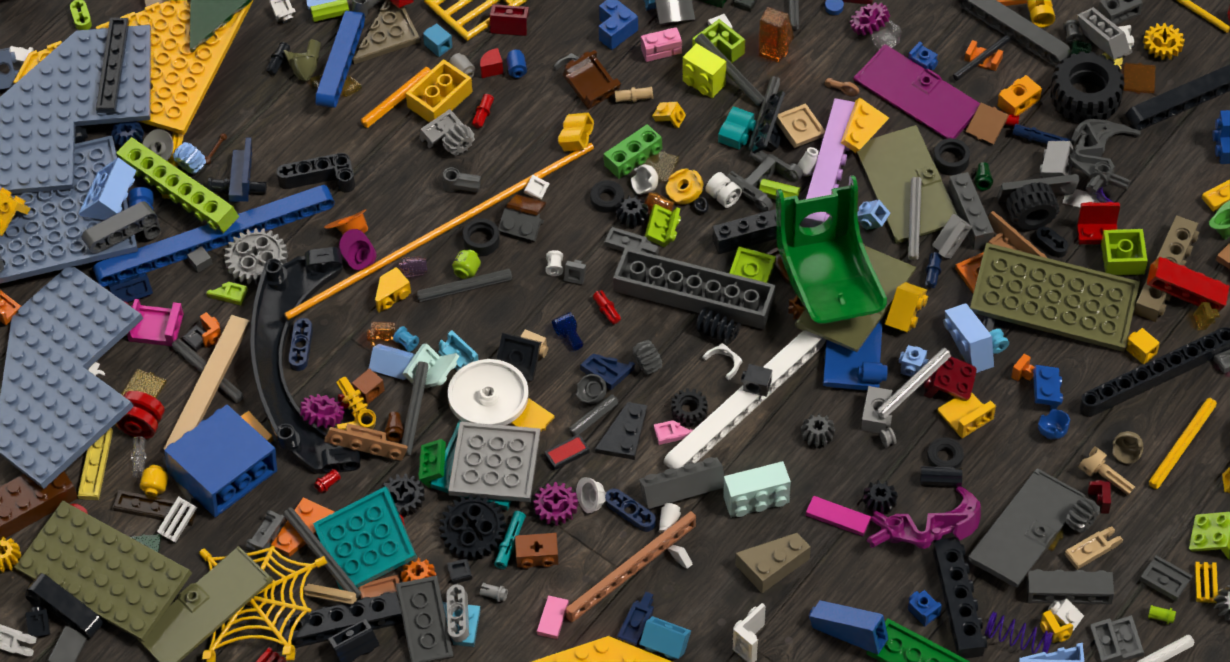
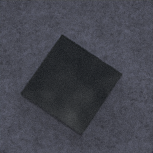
(520, 353)

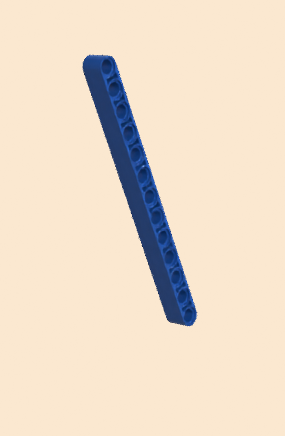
(177, 247)

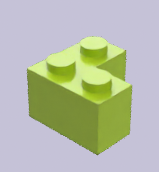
(725, 39)

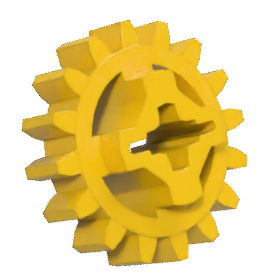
(1163, 41)

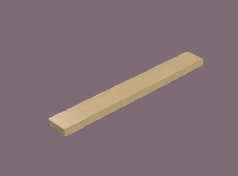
(210, 377)

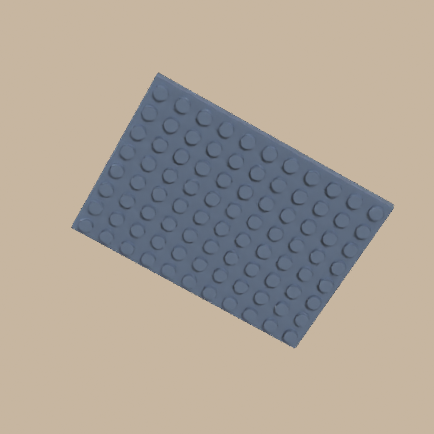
(53, 229)

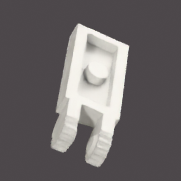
(11, 639)

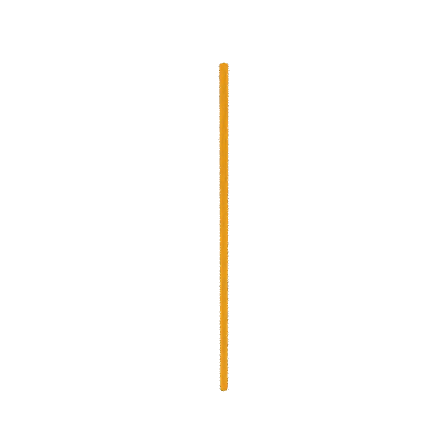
(433, 234)

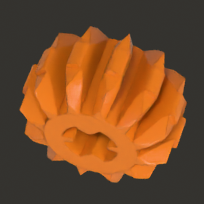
(411, 571)

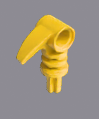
(356, 404)

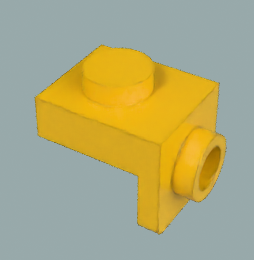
(669, 112)
(1049, 623)

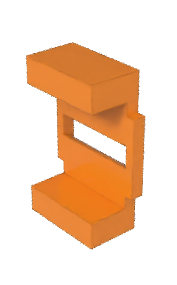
(991, 62)

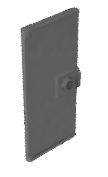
(1025, 528)

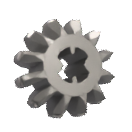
(458, 139)

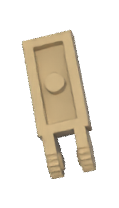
(1092, 548)

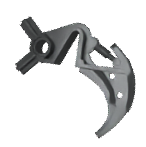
(1089, 158)

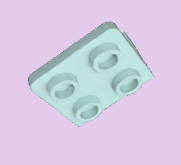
(438, 366)

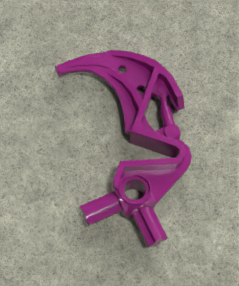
(900, 527)

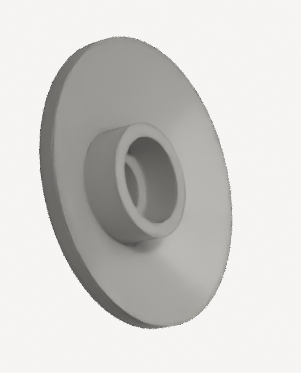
(160, 143)

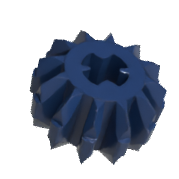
(125, 130)

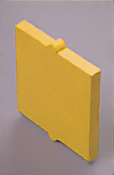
(533, 417)

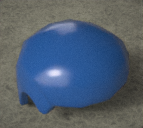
(1054, 425)

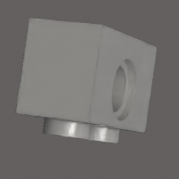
(871, 421)

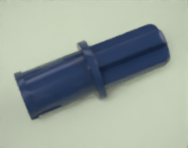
(933, 270)

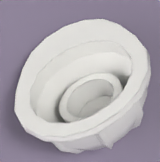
(590, 494)

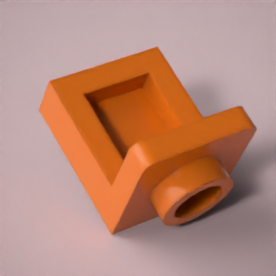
(212, 330)

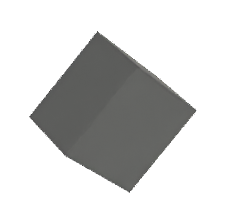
(199, 259)

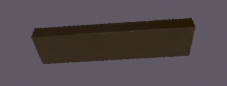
(147, 506)

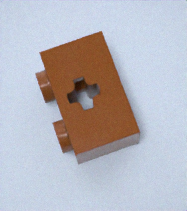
(536, 550)

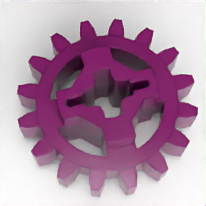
(869, 18)
(321, 411)
(555, 503)

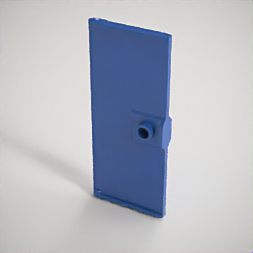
(843, 363)

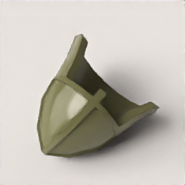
(305, 63)

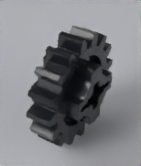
(401, 489)

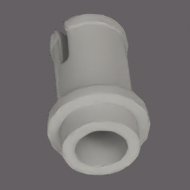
(494, 592)

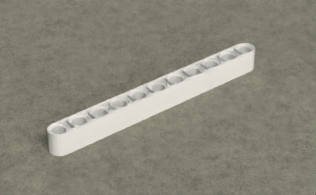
(742, 403)

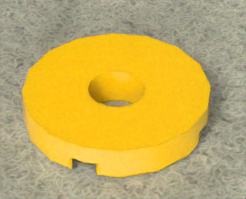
(691, 192)

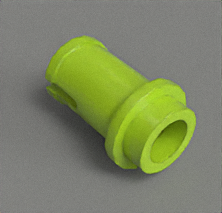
(1162, 614)

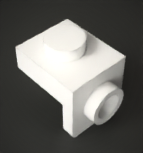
(282, 10)
(1066, 613)

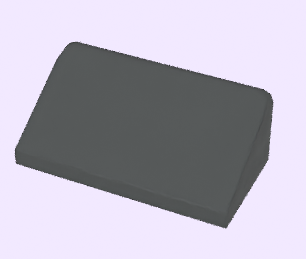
(68, 646)

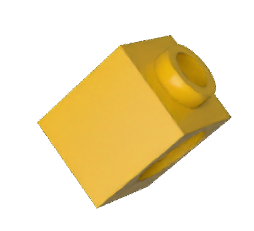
(1142, 345)

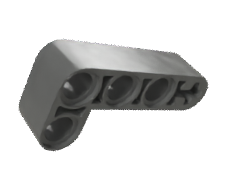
(121, 226)

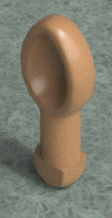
(847, 87)

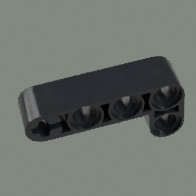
(318, 170)
(64, 605)

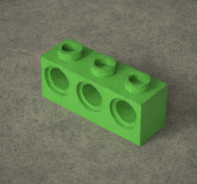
(633, 151)

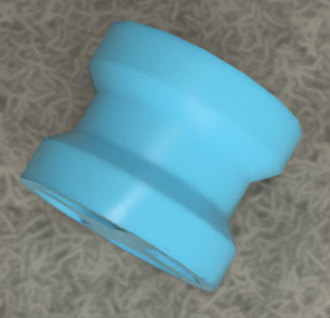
(999, 342)

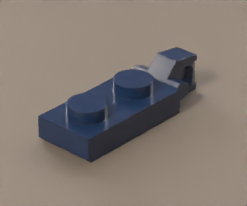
(636, 619)

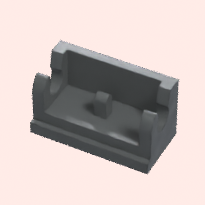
(266, 533)

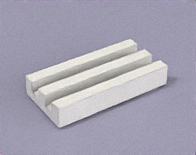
(170, 515)

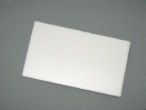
(1080, 197)

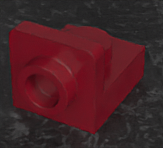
(1103, 492)

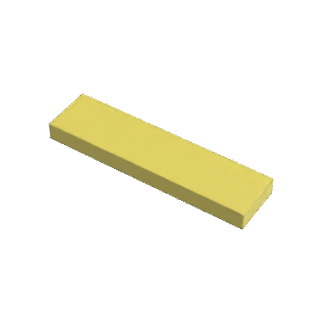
(94, 468)

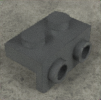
(520, 224)

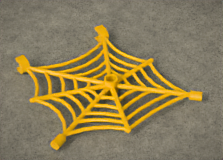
(288, 649)

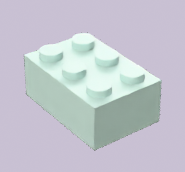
(757, 489)

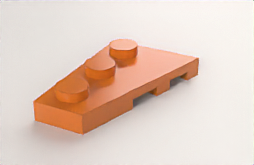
(288, 539)

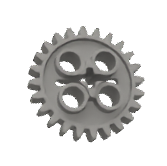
(254, 254)

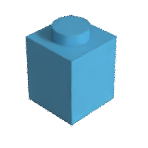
(437, 40)

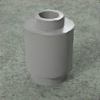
(463, 64)

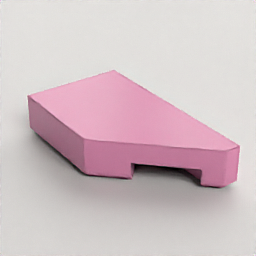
(670, 432)

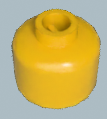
(154, 480)

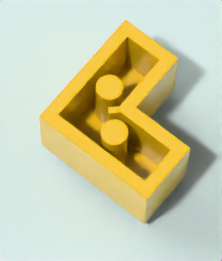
(904, 307)

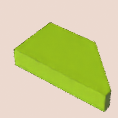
(229, 292)

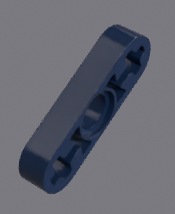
(304, 351)
(633, 518)

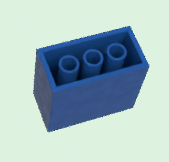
(220, 460)

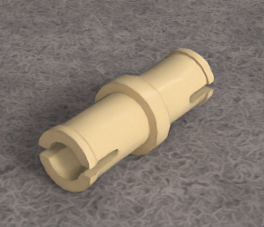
(634, 94)

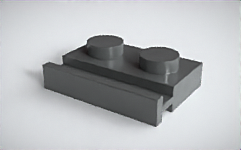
(1166, 578)

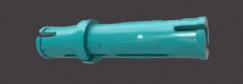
(507, 547)

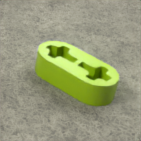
(80, 15)

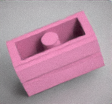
(661, 44)

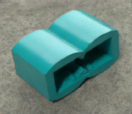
(736, 128)

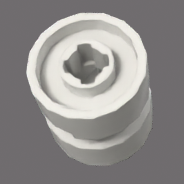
(724, 190)

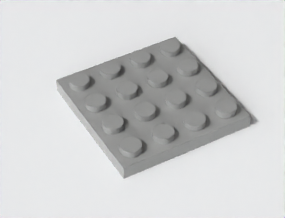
(494, 461)

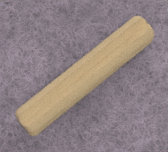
(330, 594)

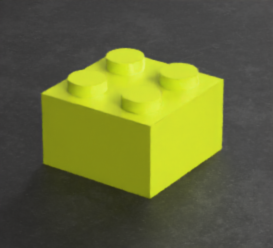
(704, 70)

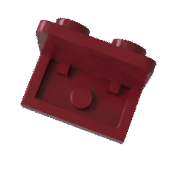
(952, 378)

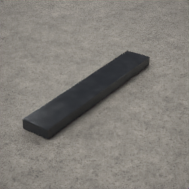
(112, 65)

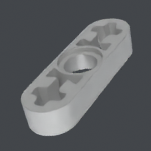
(463, 619)

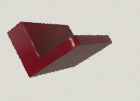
(509, 19)

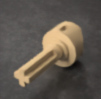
(1096, 464)

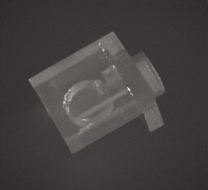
(888, 36)

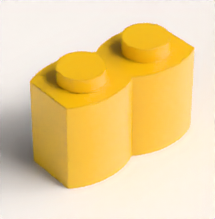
(576, 132)

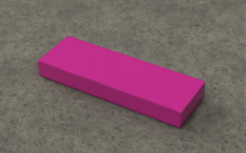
(838, 516)

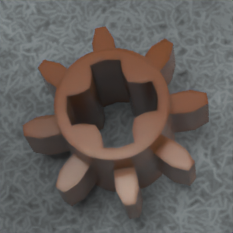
(796, 307)

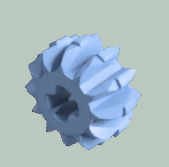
(189, 158)

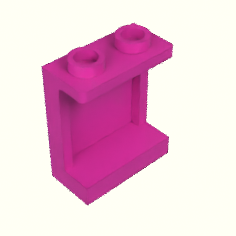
(158, 326)

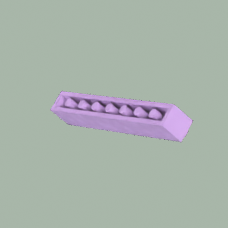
(830, 159)

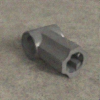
(454, 181)

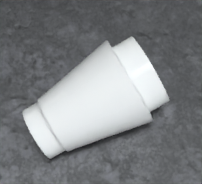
(808, 161)
(669, 515)

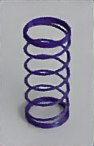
(1047, 641)

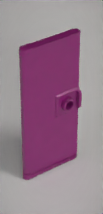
(917, 92)

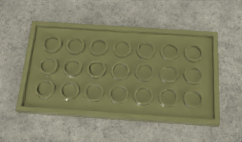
(1054, 297)
(105, 570)

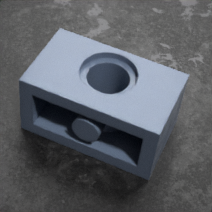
(8, 58)

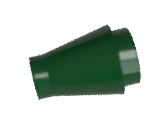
(983, 177)

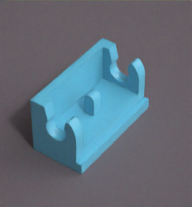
(457, 345)

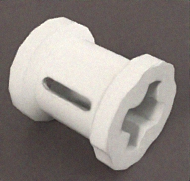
(554, 263)

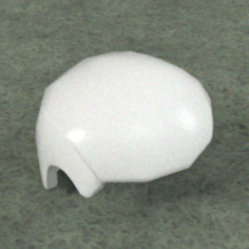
(645, 179)

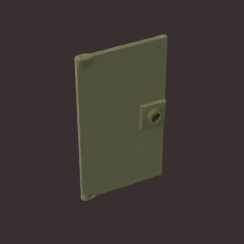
(890, 165)
(854, 331)

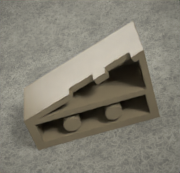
(773, 560)

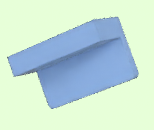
(390, 361)

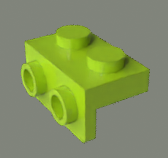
(662, 225)

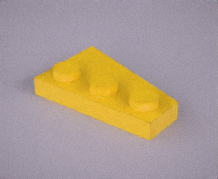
(862, 125)

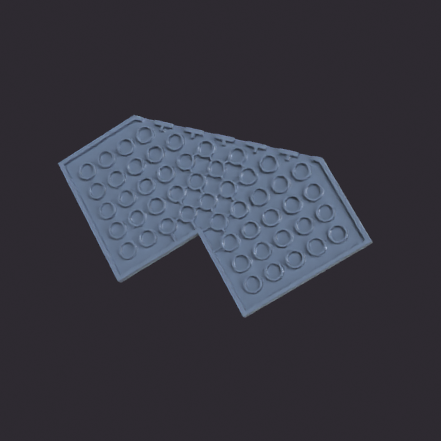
(62, 93)
(47, 395)

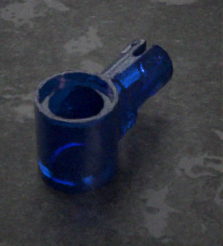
(567, 327)

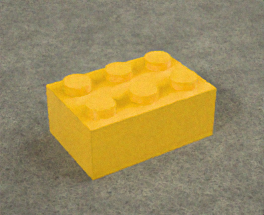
(439, 91)

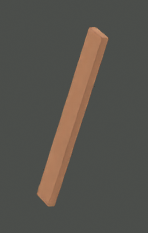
(631, 567)

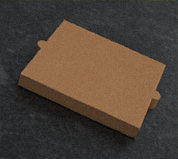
(987, 123)

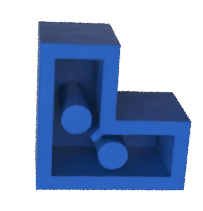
(617, 23)
(1222, 137)

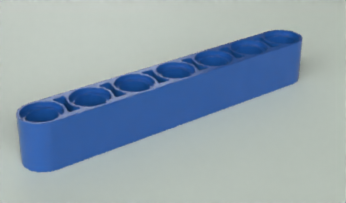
(340, 59)

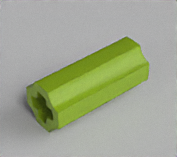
(329, 10)
(770, 187)

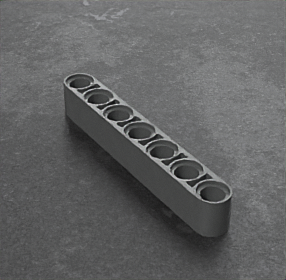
(1018, 29)

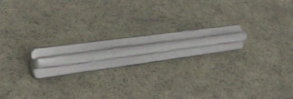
(914, 222)
(913, 383)

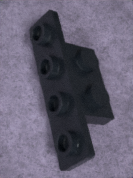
(769, 131)

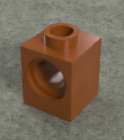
(369, 385)

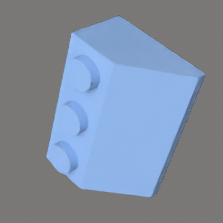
(108, 190)

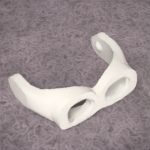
(723, 349)

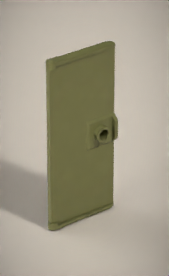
(206, 606)

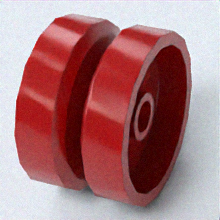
(143, 417)

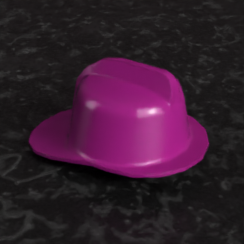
(357, 249)

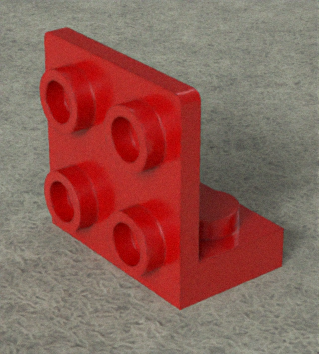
(1095, 219)

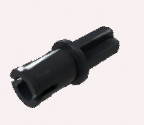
(277, 58)

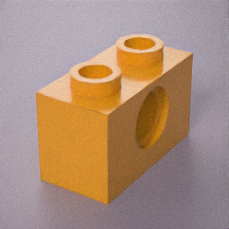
(1019, 96)

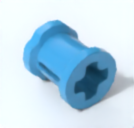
(406, 339)

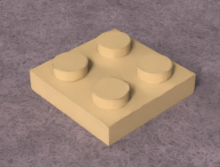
(800, 125)

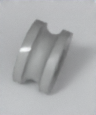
(887, 437)

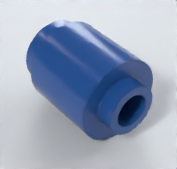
(516, 63)
(872, 372)

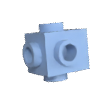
(872, 214)
(912, 360)

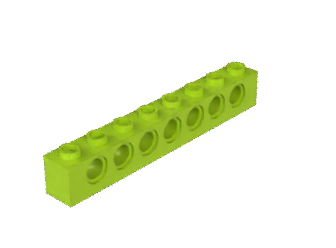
(178, 186)

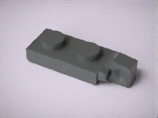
(619, 239)

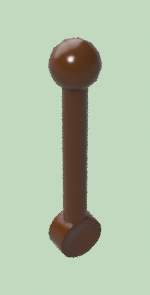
(222, 137)

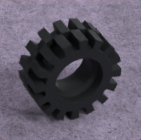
(689, 398)

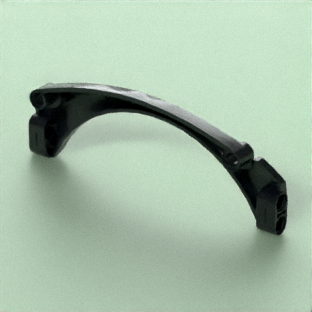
(276, 294)

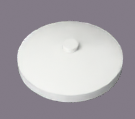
(488, 392)

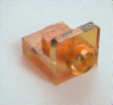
(381, 330)

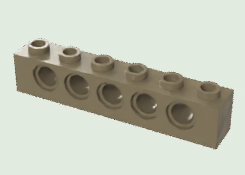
(1177, 242)

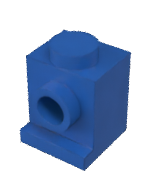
(923, 57)
(924, 613)

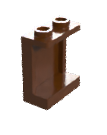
(590, 79)

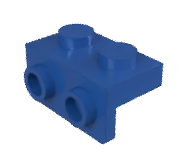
(1047, 386)

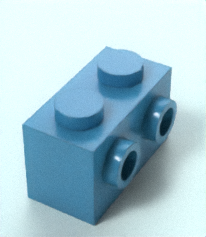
(665, 638)

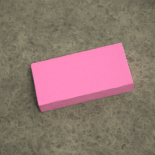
(552, 617)

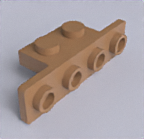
(1009, 237)
(366, 440)

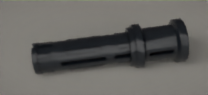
(222, 186)

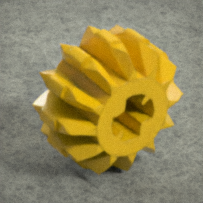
(9, 554)

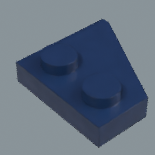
(607, 368)

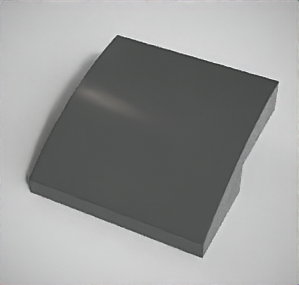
(674, 11)
(1117, 639)

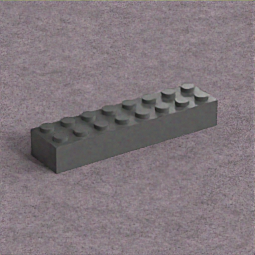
(694, 287)

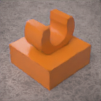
(1023, 368)

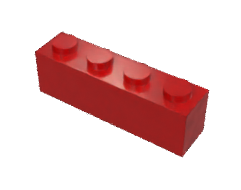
(1187, 284)

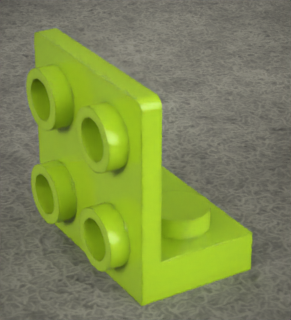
(1211, 533)

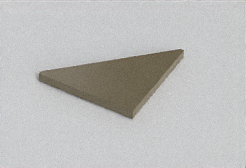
(387, 33)

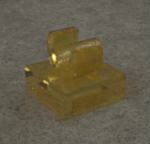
(1205, 315)

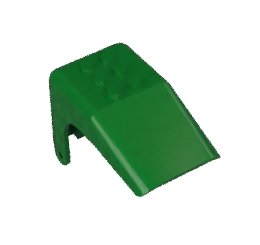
(828, 260)

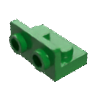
(432, 461)

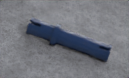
(1036, 135)

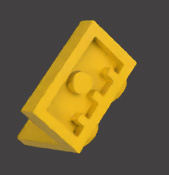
(967, 415)

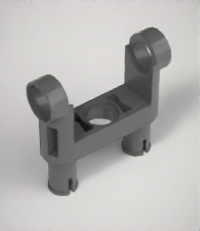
(768, 165)

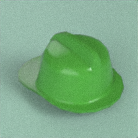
(1221, 220)

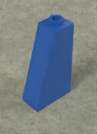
(851, 625)

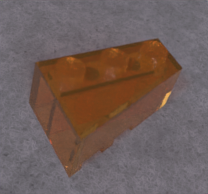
(774, 34)

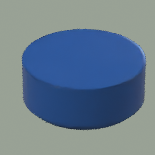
(834, 7)

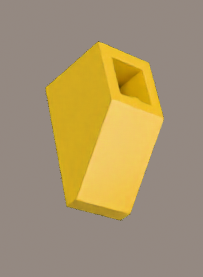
(391, 288)

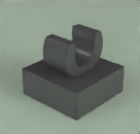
(575, 272)

